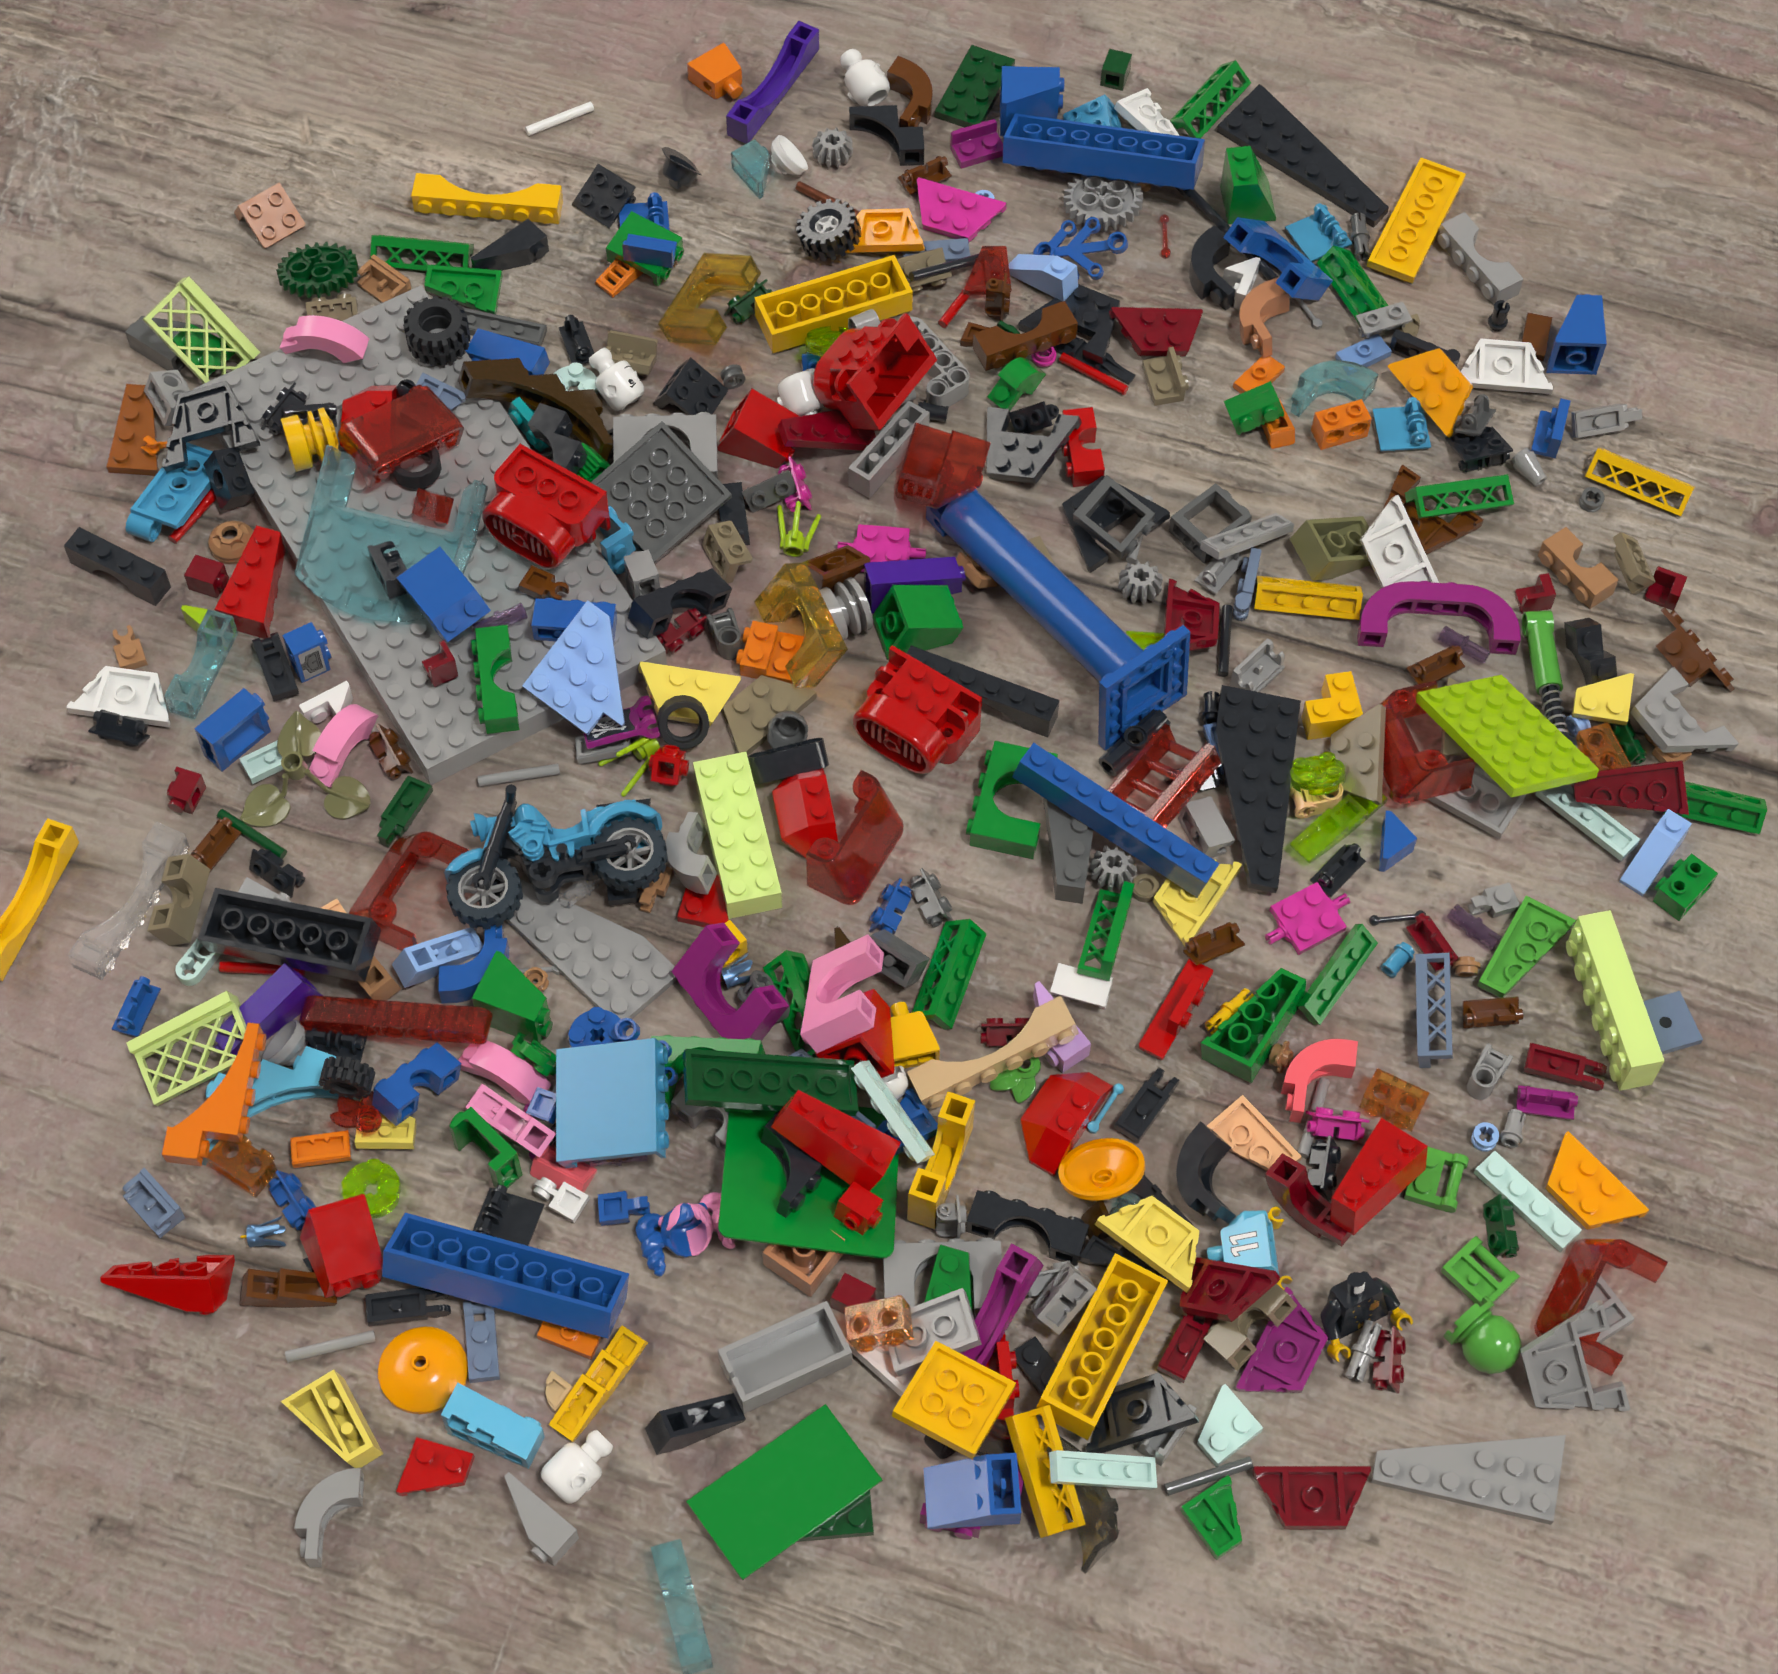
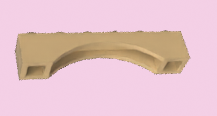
(1046, 1028)

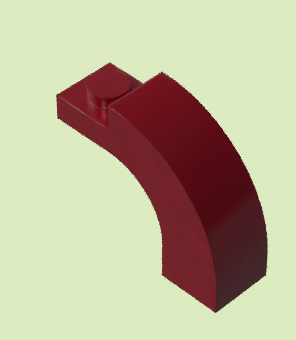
(1297, 1196)

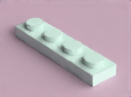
(1591, 821)
(898, 1120)
(1528, 1201)
(1102, 1470)

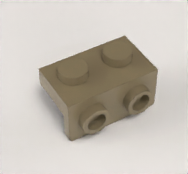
(635, 349)

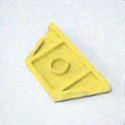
(670, 681)
(1185, 911)
(1156, 1237)

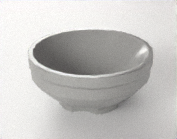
(286, 1044)

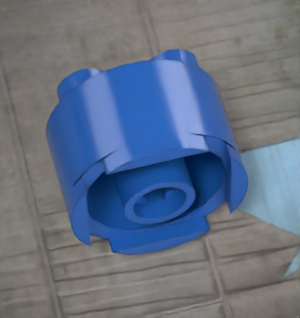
(594, 1028)

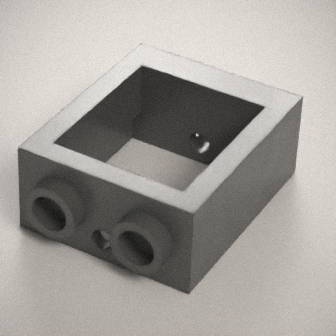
(1094, 500)
(1190, 535)

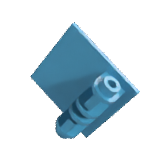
(1318, 233)
(1402, 427)

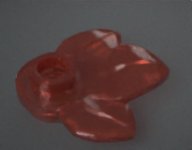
(357, 1114)

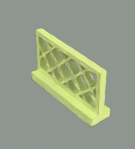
(211, 316)
(178, 1029)

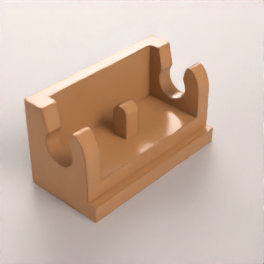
(382, 280)

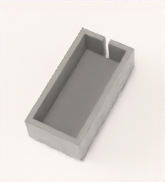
(785, 1357)

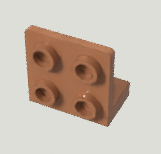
(270, 215)

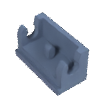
(152, 1203)

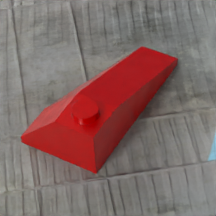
(186, 1286)

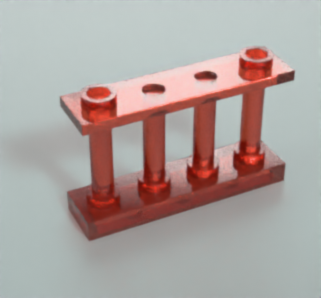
(1185, 782)

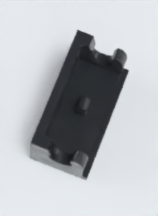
(387, 568)

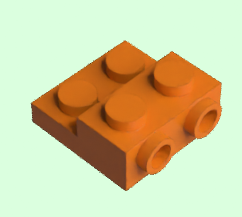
(767, 651)

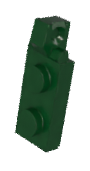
(403, 809)

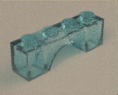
(213, 644)
(682, 1607)

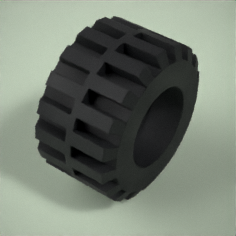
(432, 315)

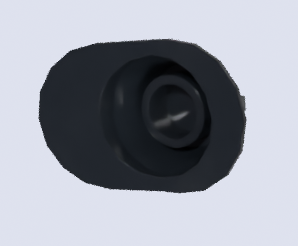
(678, 168)

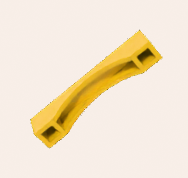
(438, 196)
(47, 862)

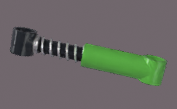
(1539, 629)

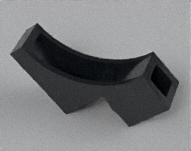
(883, 122)
(554, 428)
(1586, 644)
(800, 1169)

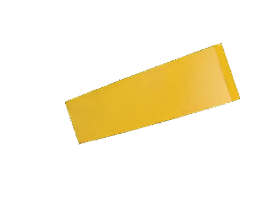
(598, 1383)

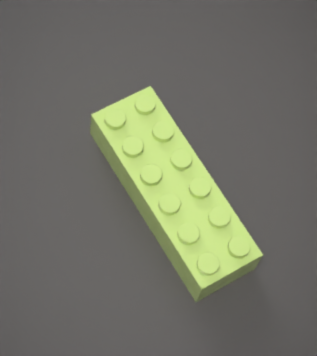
(737, 835)
(1614, 1001)

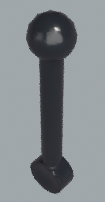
(1375, 920)

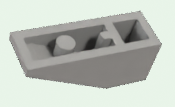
(546, 1530)

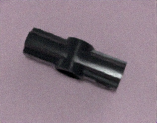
(1123, 751)

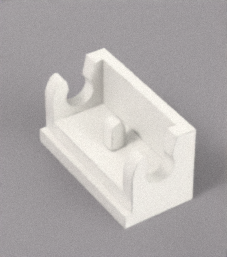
(1080, 987)

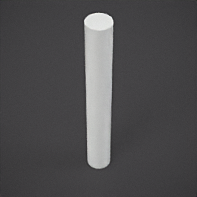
(559, 118)

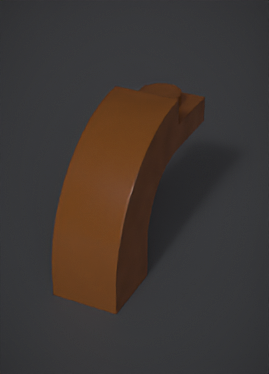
(914, 84)

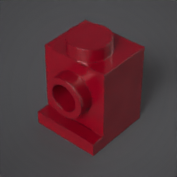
(185, 791)

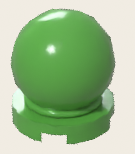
(1487, 1340)

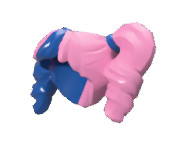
(684, 1231)

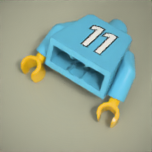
(1251, 1241)

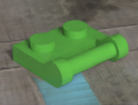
(1425, 1186)
(1473, 1278)

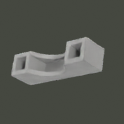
(1494, 279)

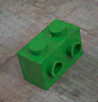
(1684, 887)

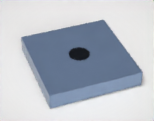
(1672, 1022)

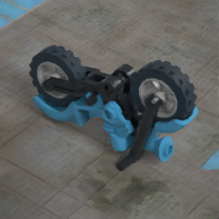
(597, 847)

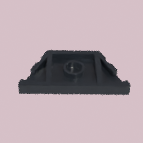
(1139, 1413)

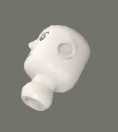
(864, 79)
(616, 381)
(798, 394)
(575, 1468)

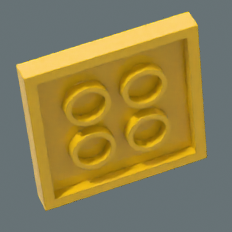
(953, 1399)

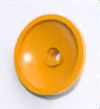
(1102, 1169)
(425, 1387)

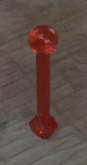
(1165, 252)

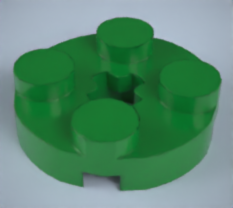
(535, 1051)

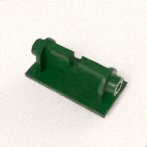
(741, 306)
(1631, 747)
(1499, 1216)

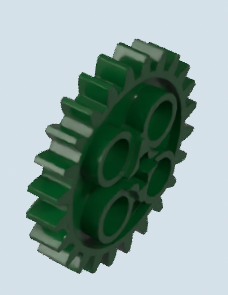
(317, 270)

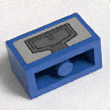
(307, 651)

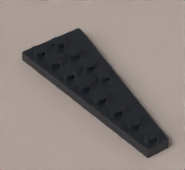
(1291, 148)

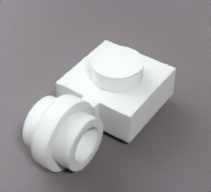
(566, 1201)

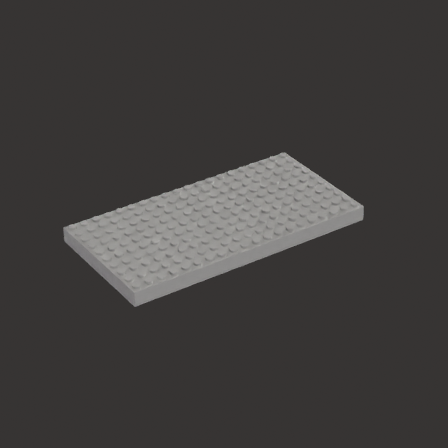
(443, 720)

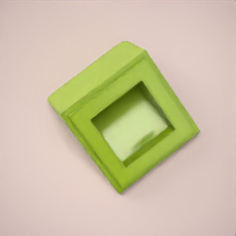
(193, 616)

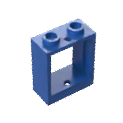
(233, 729)

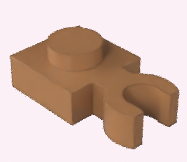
(974, 572)
(129, 650)

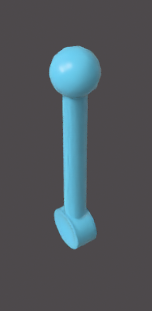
(1093, 1126)

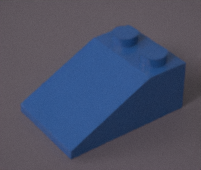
(443, 594)

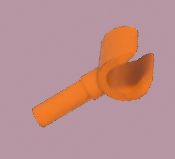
(153, 446)

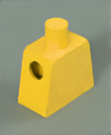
(912, 1037)

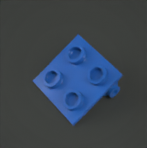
(653, 210)

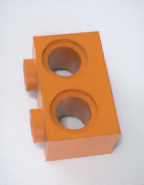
(1341, 424)

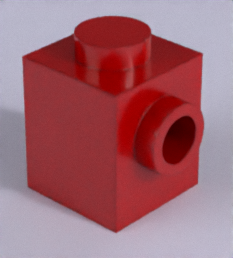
(859, 1209)

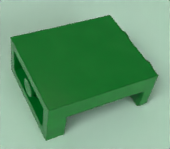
(641, 226)
(504, 1162)

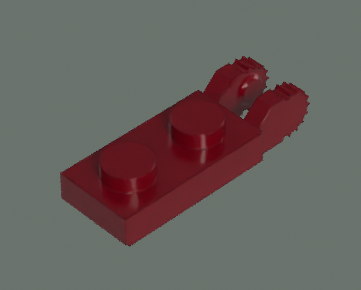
(1564, 1066)
(1184, 1347)

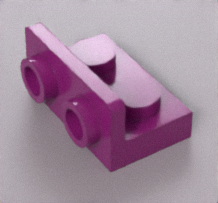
(976, 144)

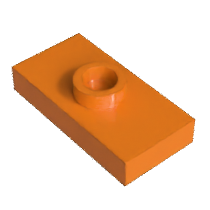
(1259, 373)
(320, 1149)
(569, 1339)

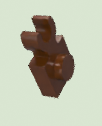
(542, 583)

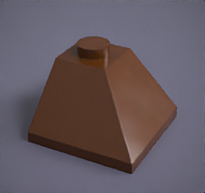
(836, 566)

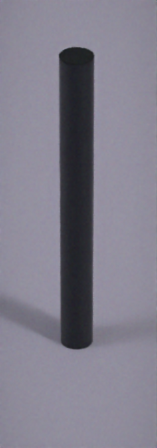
(943, 268)

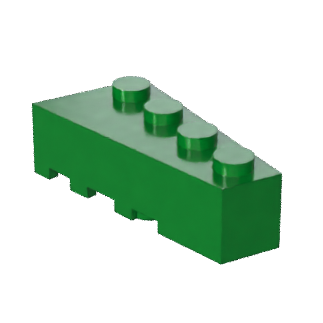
(1250, 1034)

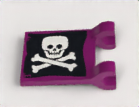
(609, 731)

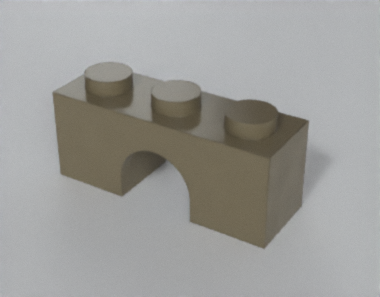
(187, 881)
(1231, 1339)

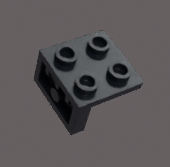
(692, 390)

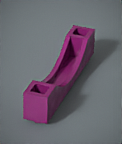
(1008, 1290)

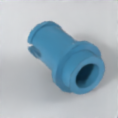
(1402, 954)

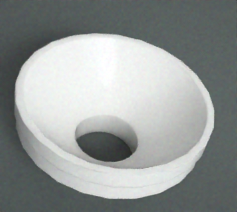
(787, 157)

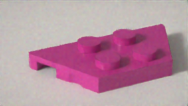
(955, 211)

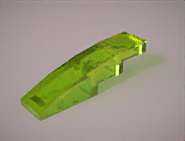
(1334, 826)

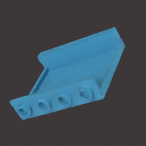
(611, 1101)

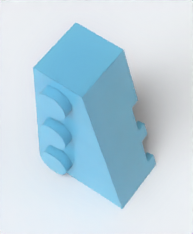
(492, 1426)

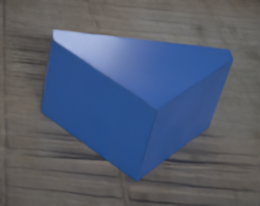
(1396, 841)

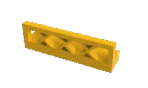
(1642, 471)
(1308, 597)
(1034, 1463)

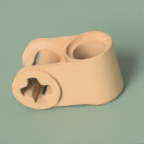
(1312, 805)

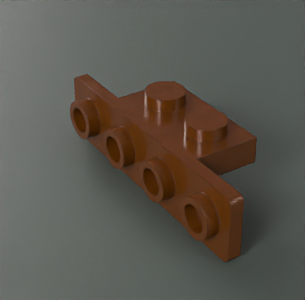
(1686, 656)

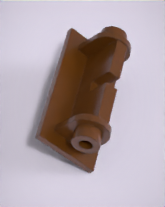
(933, 171)
(997, 297)
(1437, 666)
(386, 743)
(216, 843)
(1203, 948)
(1491, 1012)

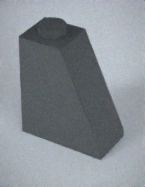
(148, 343)

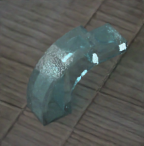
(1333, 377)

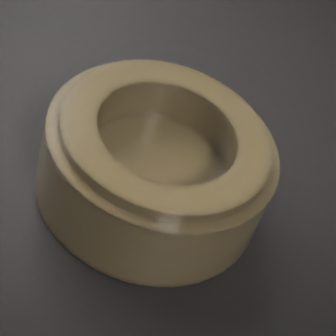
(1145, 887)

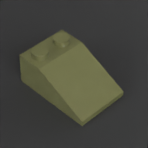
(1331, 546)

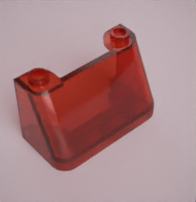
(399, 432)
(849, 867)

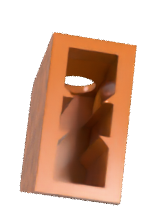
(716, 73)

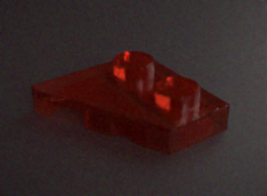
(990, 263)

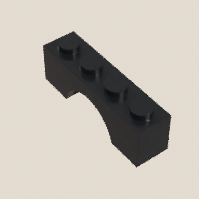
(139, 575)
(654, 611)
(993, 1215)

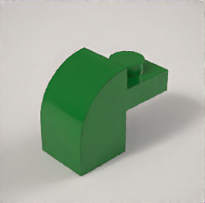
(1016, 378)

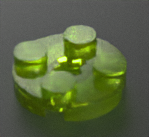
(821, 339)
(1317, 774)
(374, 1173)

